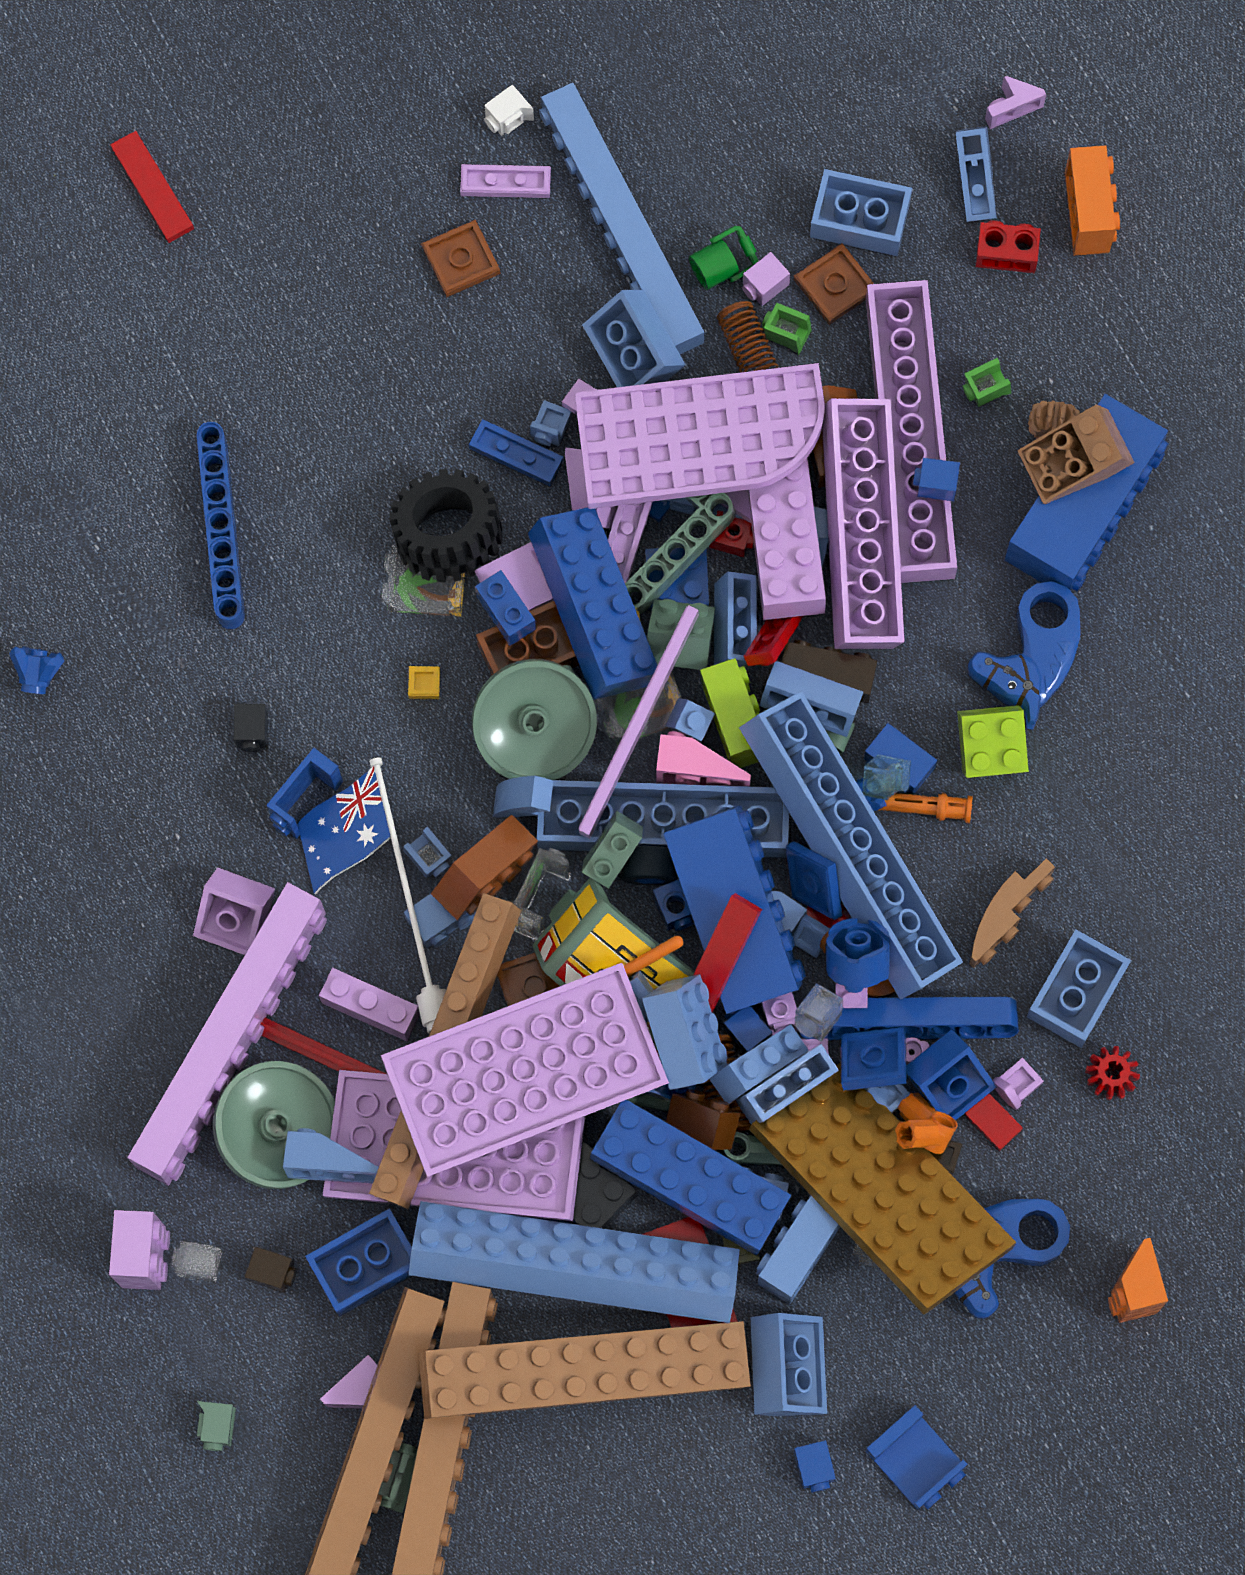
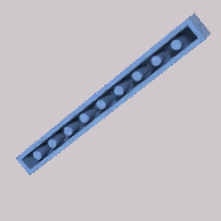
(619, 214)

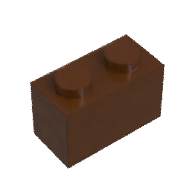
(703, 1119)

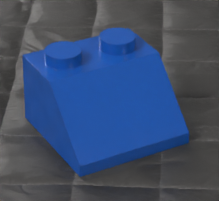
(950, 1076)

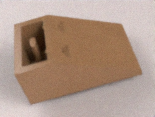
(1076, 454)

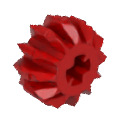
(1101, 1066)

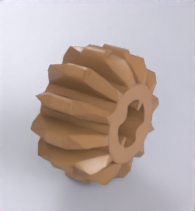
(1049, 415)

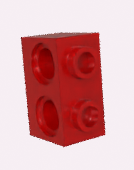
(1008, 255)

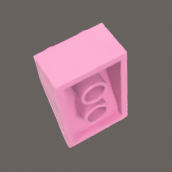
(691, 763)

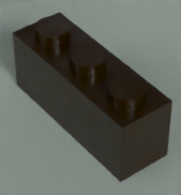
(850, 670)

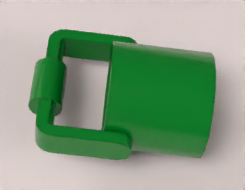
(716, 262)

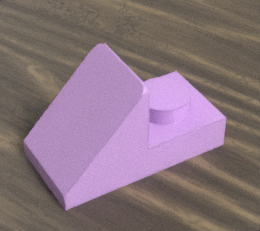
(1020, 100)

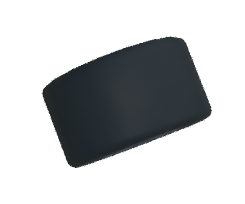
(649, 866)

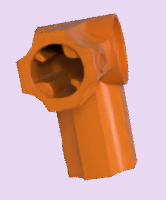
(923, 1125)

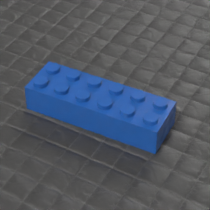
(593, 602)
(690, 1176)

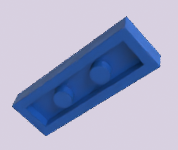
(516, 452)

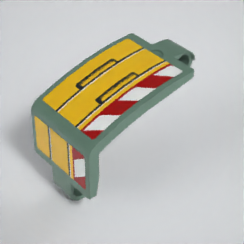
(594, 935)

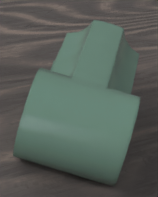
(754, 1152)

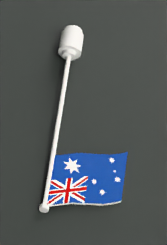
(346, 833)

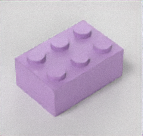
(138, 1250)

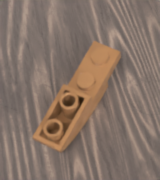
(999, 919)

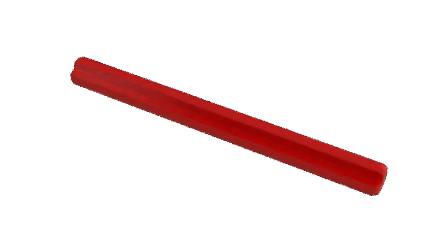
(313, 1049)

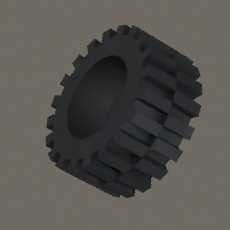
(454, 552)

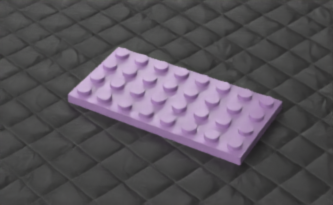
(524, 1069)
(521, 1179)

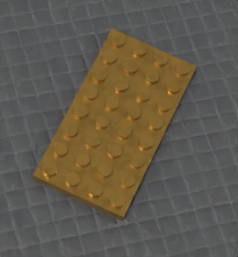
(885, 1197)

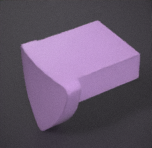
(1017, 1083)

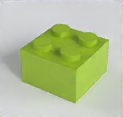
(992, 741)

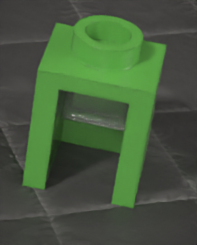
(787, 327)
(986, 383)

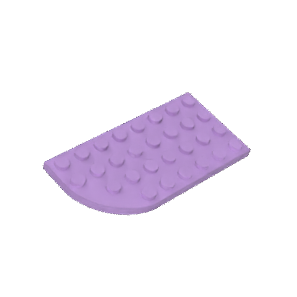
(698, 434)

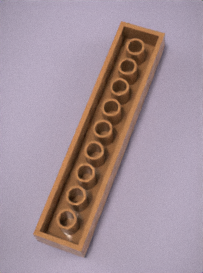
(583, 1369)
(441, 1446)

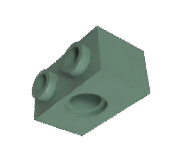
(612, 849)

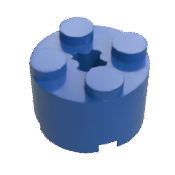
(857, 954)

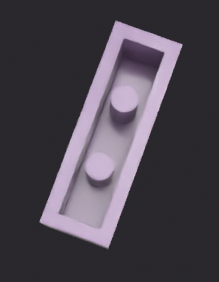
(369, 1004)

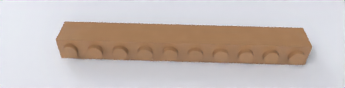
(462, 1002)
(376, 1436)

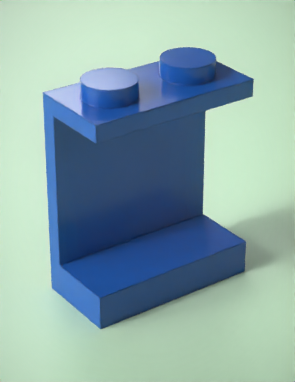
(312, 766)
(916, 1459)

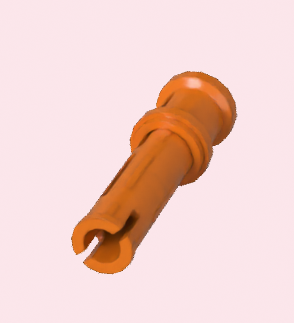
(940, 806)

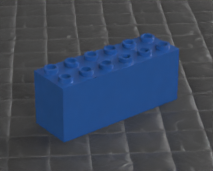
(1070, 532)
(722, 859)

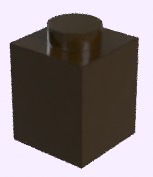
(271, 1270)

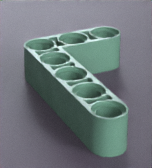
(681, 539)

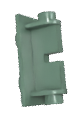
(397, 1488)

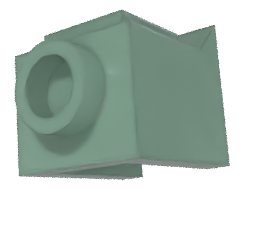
(216, 1425)

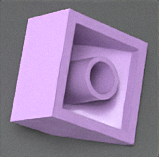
(232, 910)

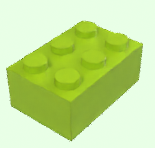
(728, 697)

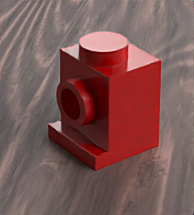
(734, 544)

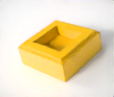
(424, 682)

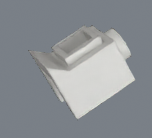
(507, 111)

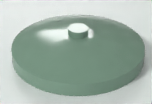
(534, 720)
(258, 1113)

